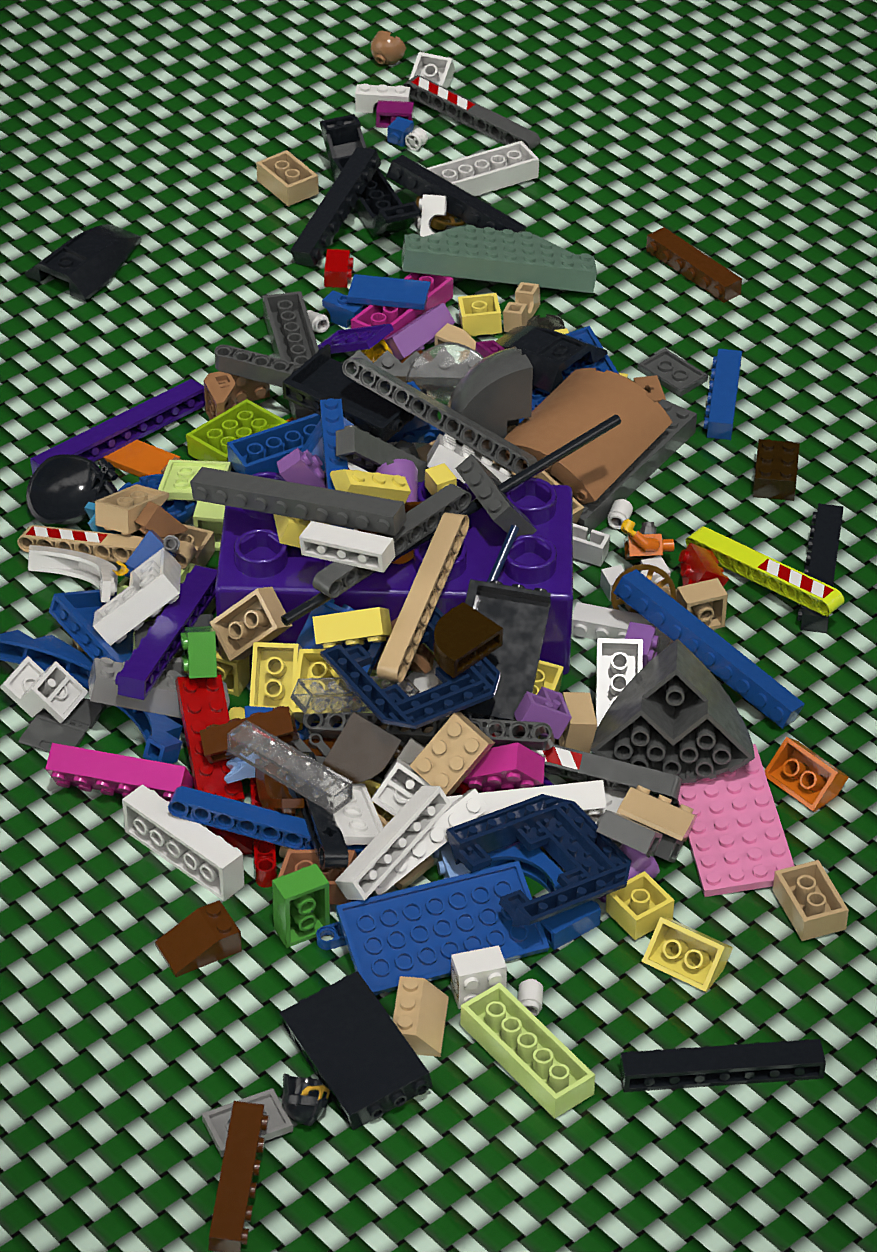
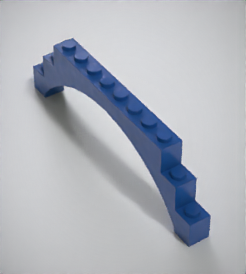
(158, 730)

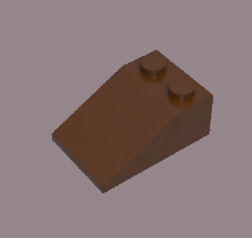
(200, 939)

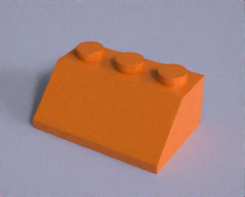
(804, 775)

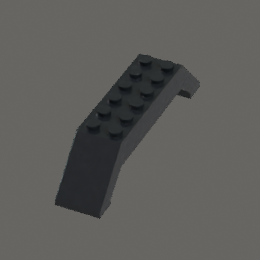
(378, 204)

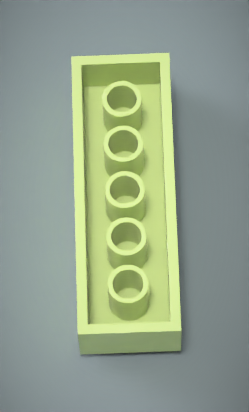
(527, 1050)

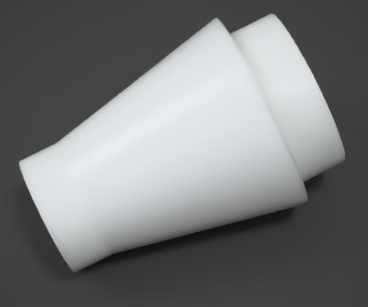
(318, 321)

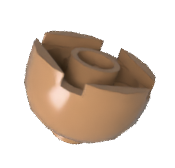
(387, 49)

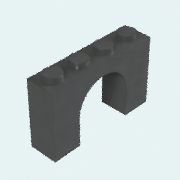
(498, 506)
(638, 836)

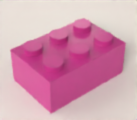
(507, 769)

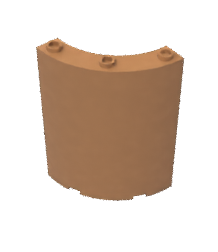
(576, 407)

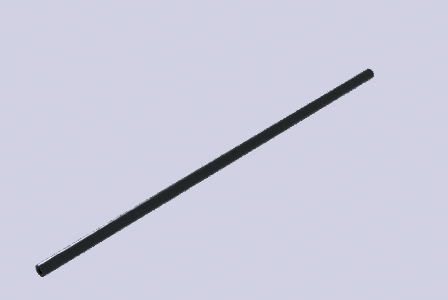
(475, 505)

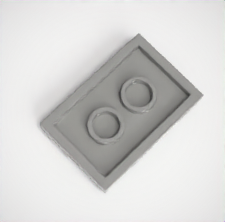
(218, 1119)

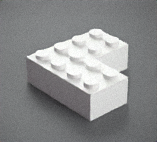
(452, 454)
(149, 589)
(615, 667)

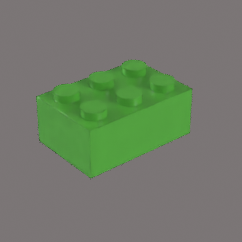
(200, 652)
(300, 905)

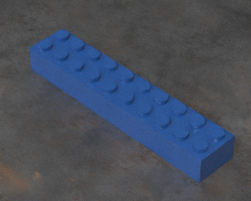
(265, 448)

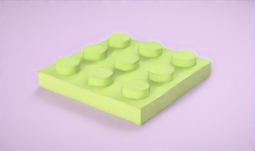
(180, 473)

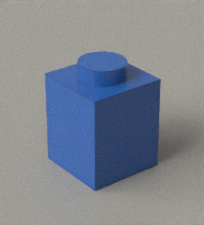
(398, 130)

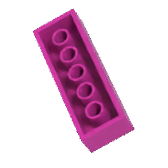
(440, 292)
(113, 772)

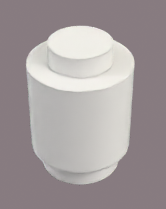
(619, 512)
(531, 995)

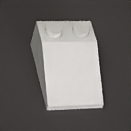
(434, 68)

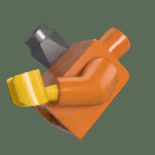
(644, 543)

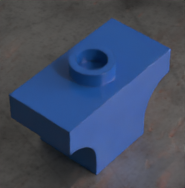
(340, 310)

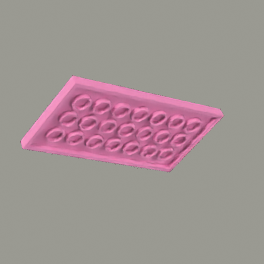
(736, 830)

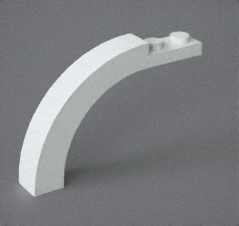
(76, 565)

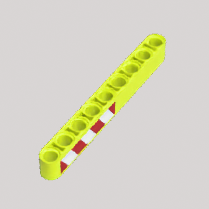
(769, 572)

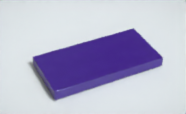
(356, 338)

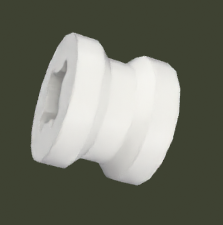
(416, 139)

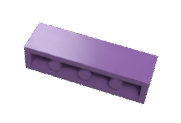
(419, 331)

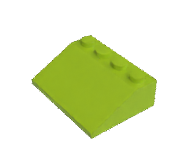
(210, 439)

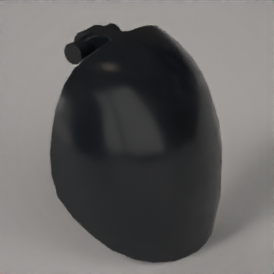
(66, 485)

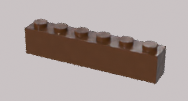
(694, 264)
(237, 1176)

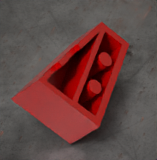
(700, 565)

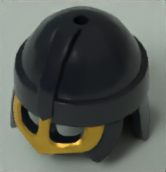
(304, 1099)

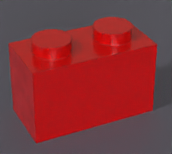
(338, 268)

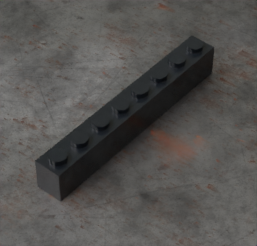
(459, 202)
(335, 206)
(821, 559)
(722, 1065)

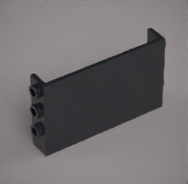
(324, 379)
(524, 620)
(356, 1050)

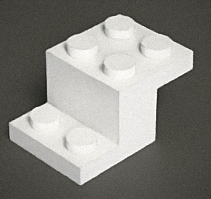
(45, 689)
(400, 780)

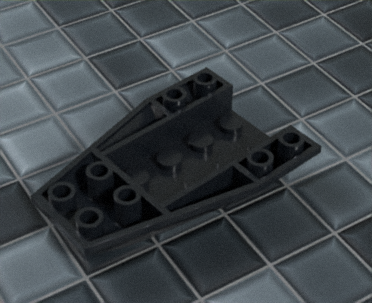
(88, 259)
(549, 353)

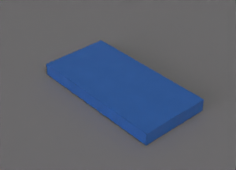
(389, 292)

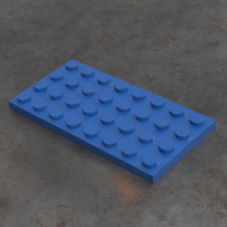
(423, 925)

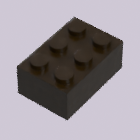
(776, 469)

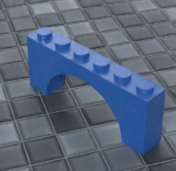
(539, 867)

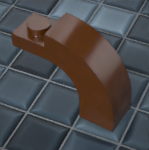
(275, 795)

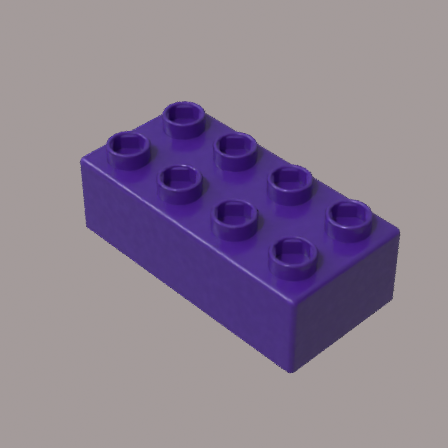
(256, 559)

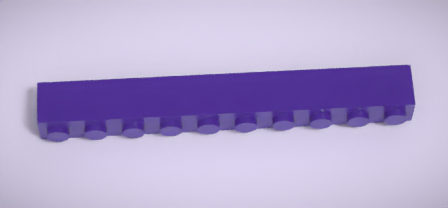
(130, 424)
(164, 636)

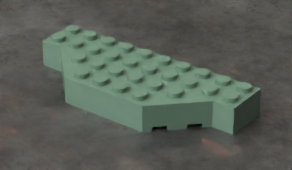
(498, 258)

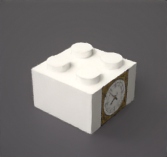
(476, 972)

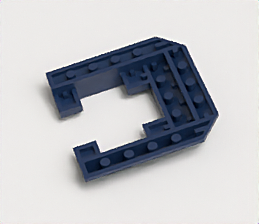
(394, 705)
(590, 859)

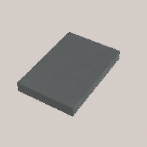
(673, 372)

